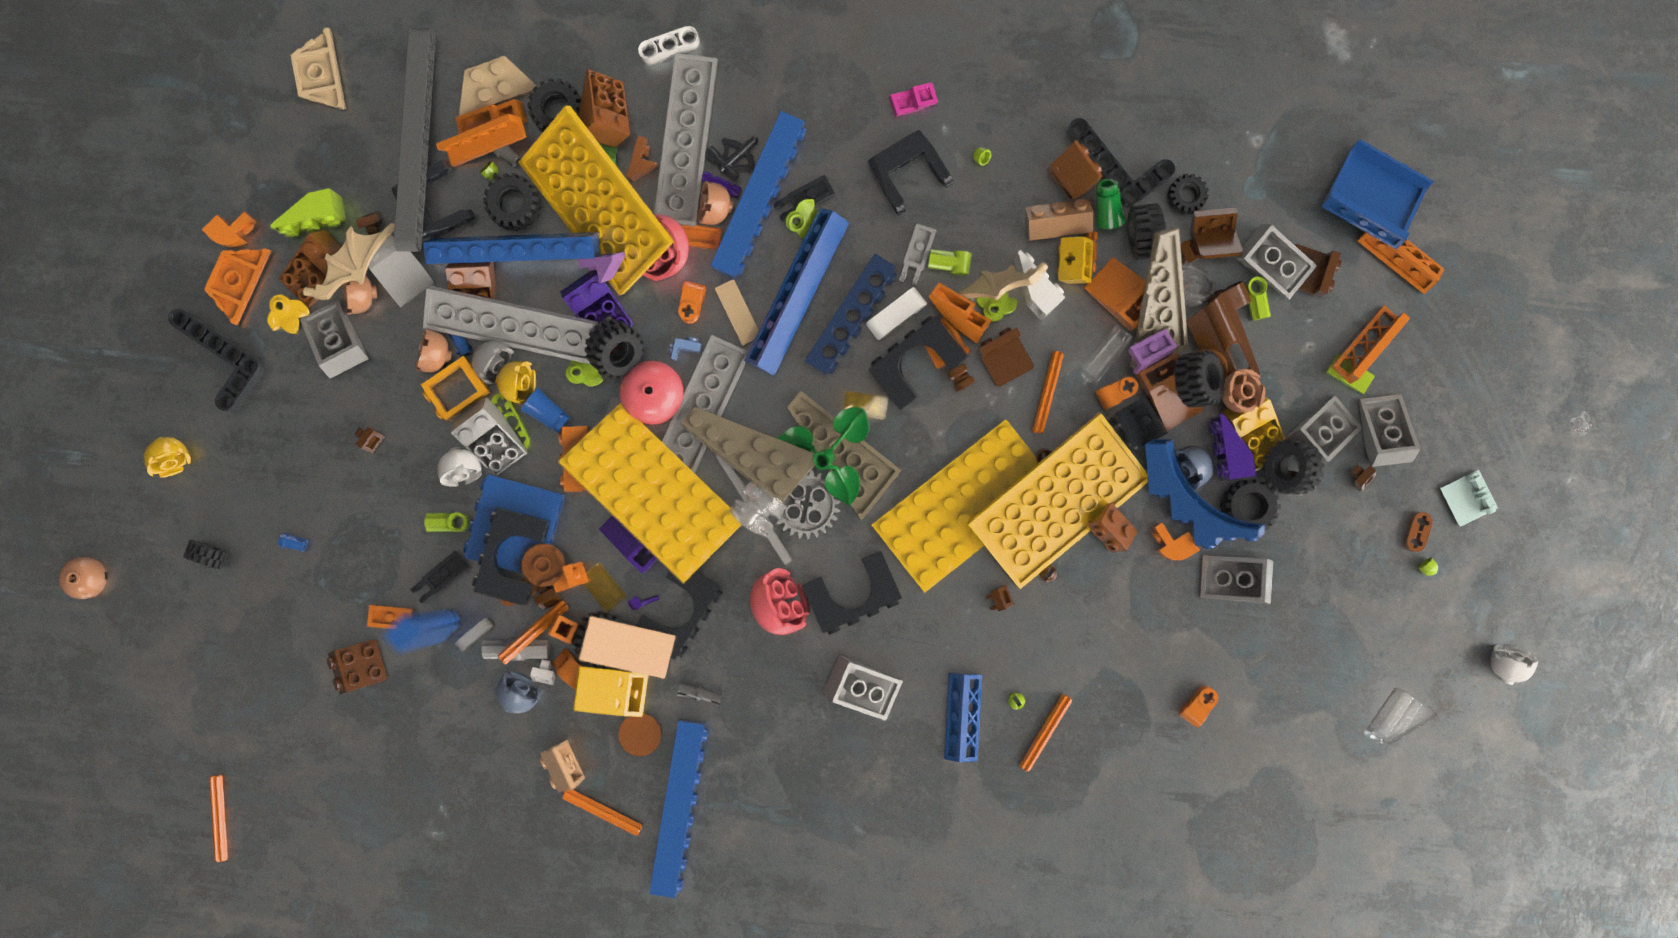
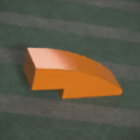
(488, 113)
(959, 312)

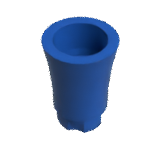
(545, 411)

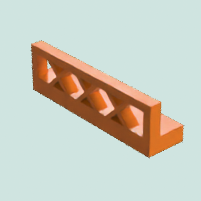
(483, 139)
(1402, 261)
(1376, 348)

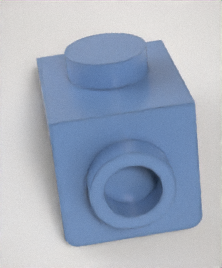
(689, 344)

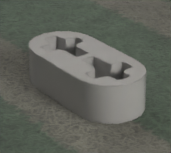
(474, 634)

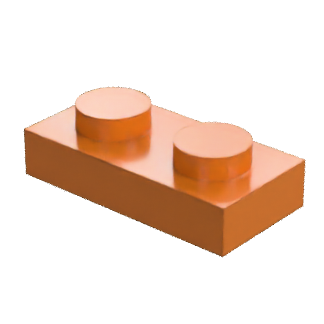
(386, 616)

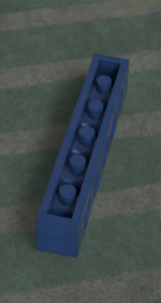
(876, 267)

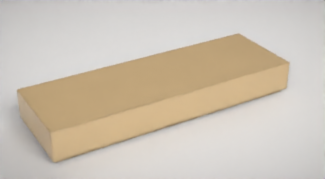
(737, 312)

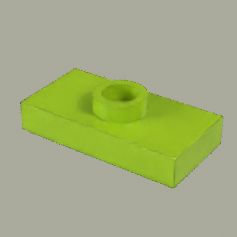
(1360, 385)

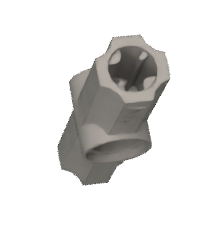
(535, 650)

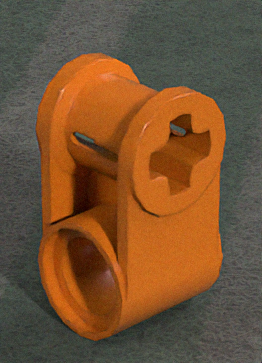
(691, 298)
(1114, 394)
(1198, 708)

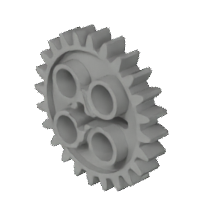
(824, 508)

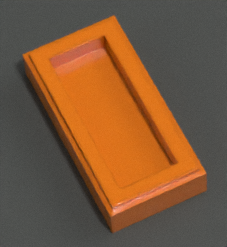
(703, 236)

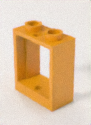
(481, 387)

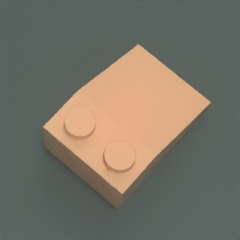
(562, 767)

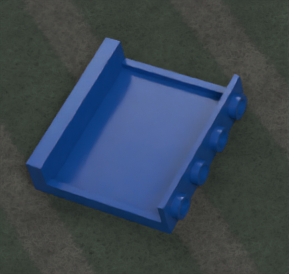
(1377, 193)
(514, 497)

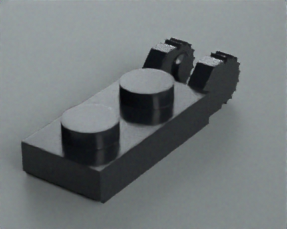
(817, 190)
(441, 575)

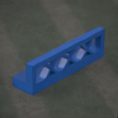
(959, 717)

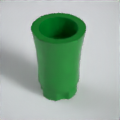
(1109, 205)

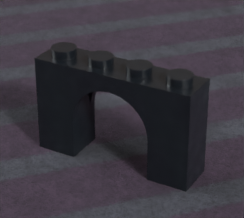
(889, 368)
(490, 579)
(703, 593)
(883, 593)

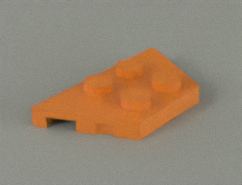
(235, 280)

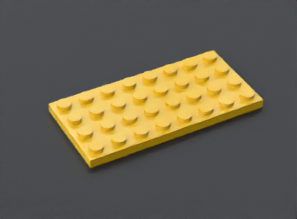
(594, 196)
(651, 492)
(1057, 499)
(930, 524)

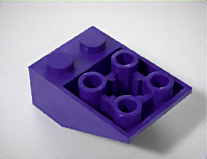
(593, 300)
(1232, 454)
(628, 545)

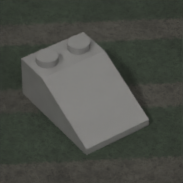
(1276, 260)
(399, 272)
(333, 339)
(1327, 429)
(1388, 431)
(1236, 579)
(861, 688)

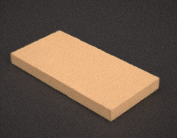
(626, 647)

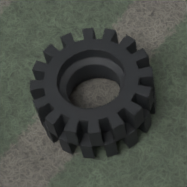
(1190, 181)
(205, 554)

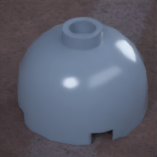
(1195, 465)
(517, 693)

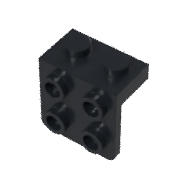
(1140, 423)

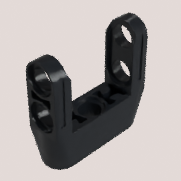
(900, 155)
(449, 223)

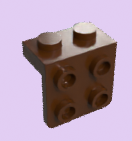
(1216, 233)
(1320, 279)
(1005, 357)
(356, 666)

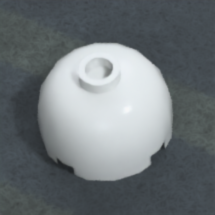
(458, 466)
(1512, 664)

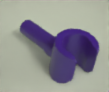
(635, 603)

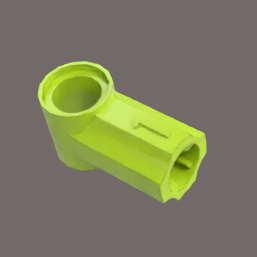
(956, 262)
(1259, 305)
(446, 522)

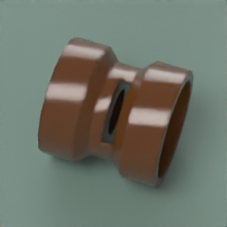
(960, 377)

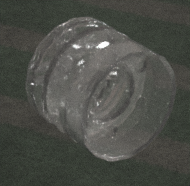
(757, 509)

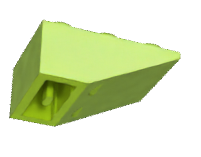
(311, 213)

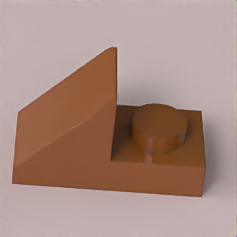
(638, 165)

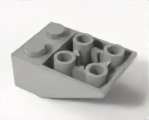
(489, 436)

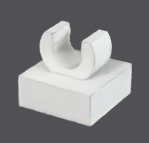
(543, 673)

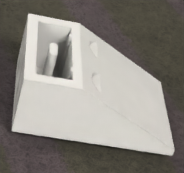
(1042, 295)

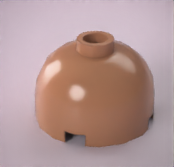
(714, 204)
(358, 296)
(432, 352)
(1243, 391)
(82, 578)

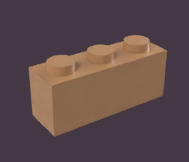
(1059, 219)

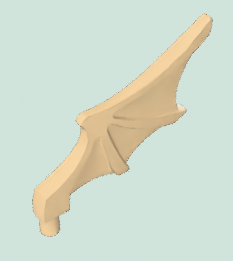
(349, 262)
(996, 284)

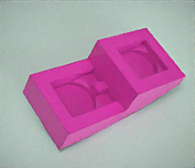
(913, 99)

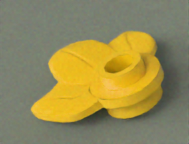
(288, 316)

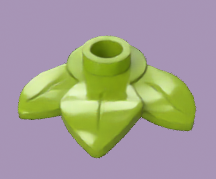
(806, 213)
(1004, 305)
(588, 375)

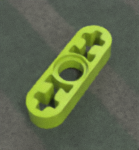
(510, 405)

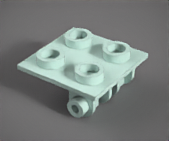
(1469, 498)

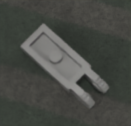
(918, 251)

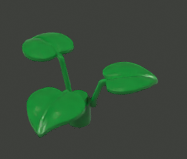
(842, 482)

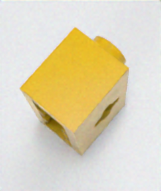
(1081, 251)

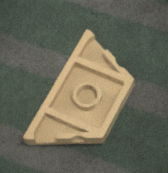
(318, 71)
(493, 84)

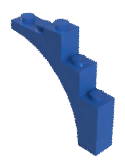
(1210, 525)

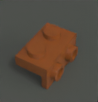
(1113, 529)

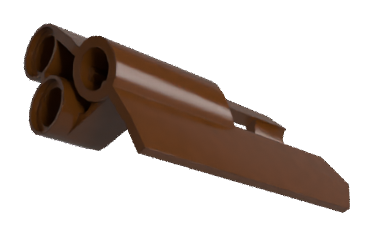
(1220, 326)

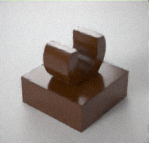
(370, 222)
(1189, 251)
(368, 439)
(1363, 477)
(547, 597)
(1001, 598)

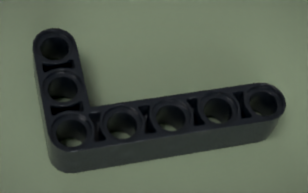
(1115, 168)
(224, 352)

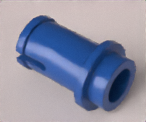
(461, 345)
(292, 542)

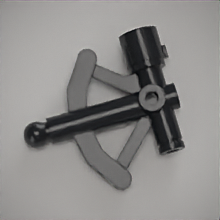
(727, 164)

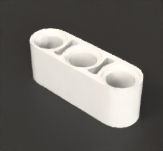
(657, 44)
(896, 314)

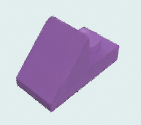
(605, 264)

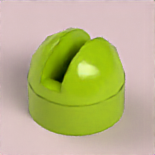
(981, 156)
(488, 171)
(1428, 567)
(1012, 703)

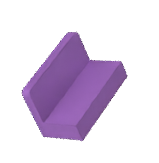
(1152, 350)

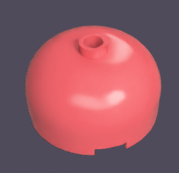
(675, 256)
(662, 402)
(769, 603)

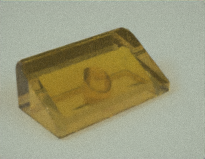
(873, 404)
(604, 588)

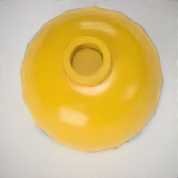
(516, 381)
(165, 457)

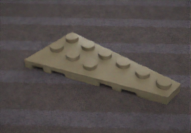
(1164, 293)
(756, 456)
(873, 468)

